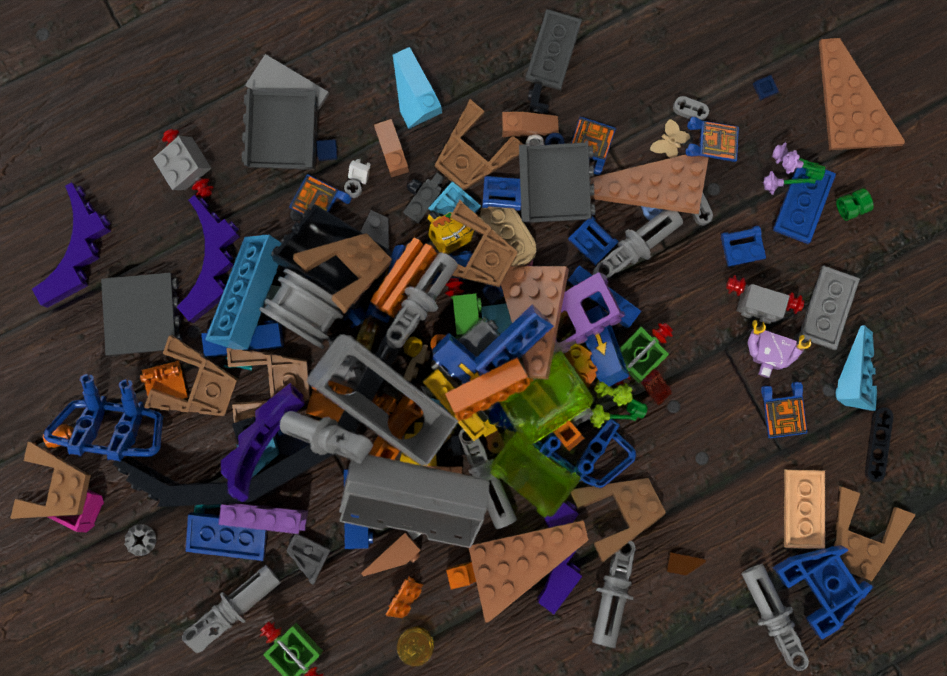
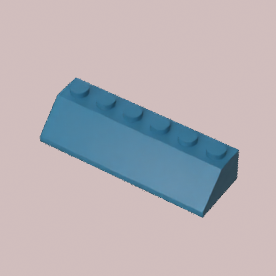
(244, 293)

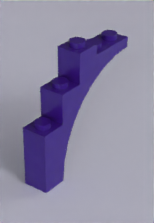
(218, 236)
(81, 251)
(241, 462)
(564, 576)

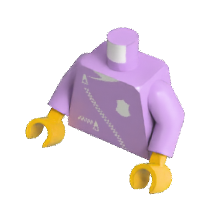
(773, 350)

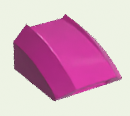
(86, 521)

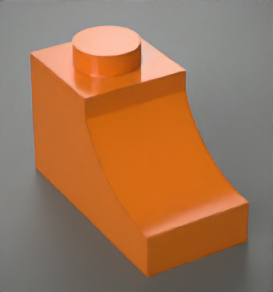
(461, 575)

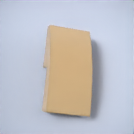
(412, 370)

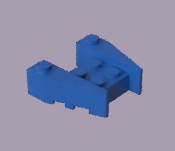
(830, 584)

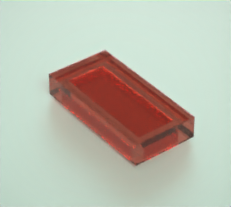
(656, 387)

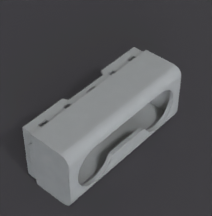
(437, 421)
(415, 498)

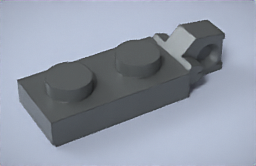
(424, 199)

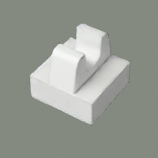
(359, 171)

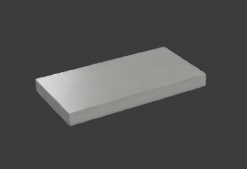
(275, 77)
(829, 307)

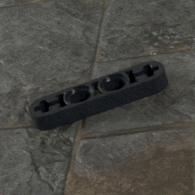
(883, 445)

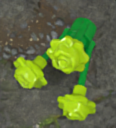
(622, 395)

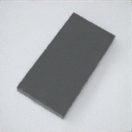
(553, 49)

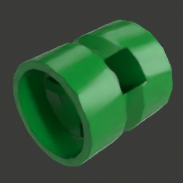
(852, 205)

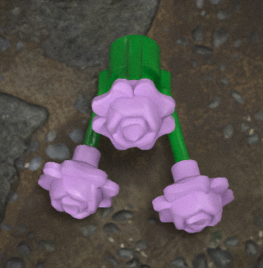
(790, 162)

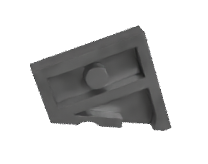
(377, 228)
(349, 372)
(308, 555)

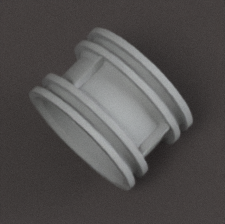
(303, 308)

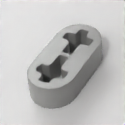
(693, 105)
(705, 208)

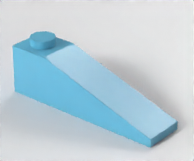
(415, 93)
(855, 381)

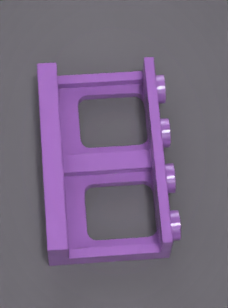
(578, 316)
(263, 517)

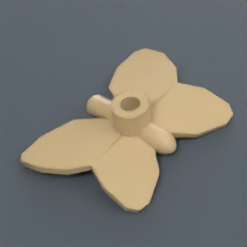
(671, 141)

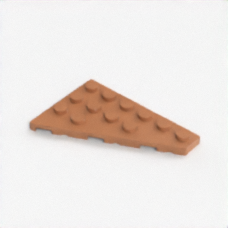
(851, 107)
(664, 184)
(545, 290)
(517, 562)

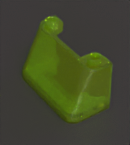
(548, 402)
(533, 475)

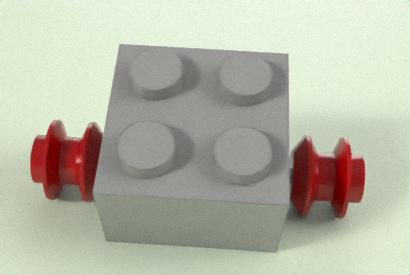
(183, 164)
(762, 302)

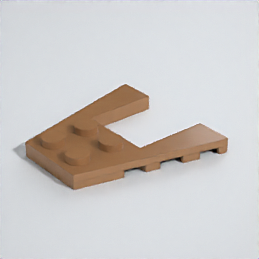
(463, 163)
(359, 254)
(491, 257)
(281, 372)
(210, 391)
(66, 490)
(637, 504)
(864, 554)

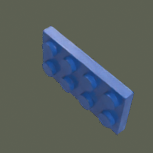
(803, 206)
(210, 538)

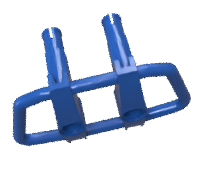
(91, 419)
(588, 457)

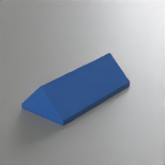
(514, 340)

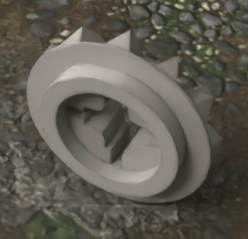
(149, 540)

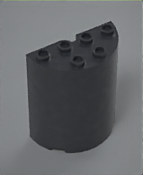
(313, 231)

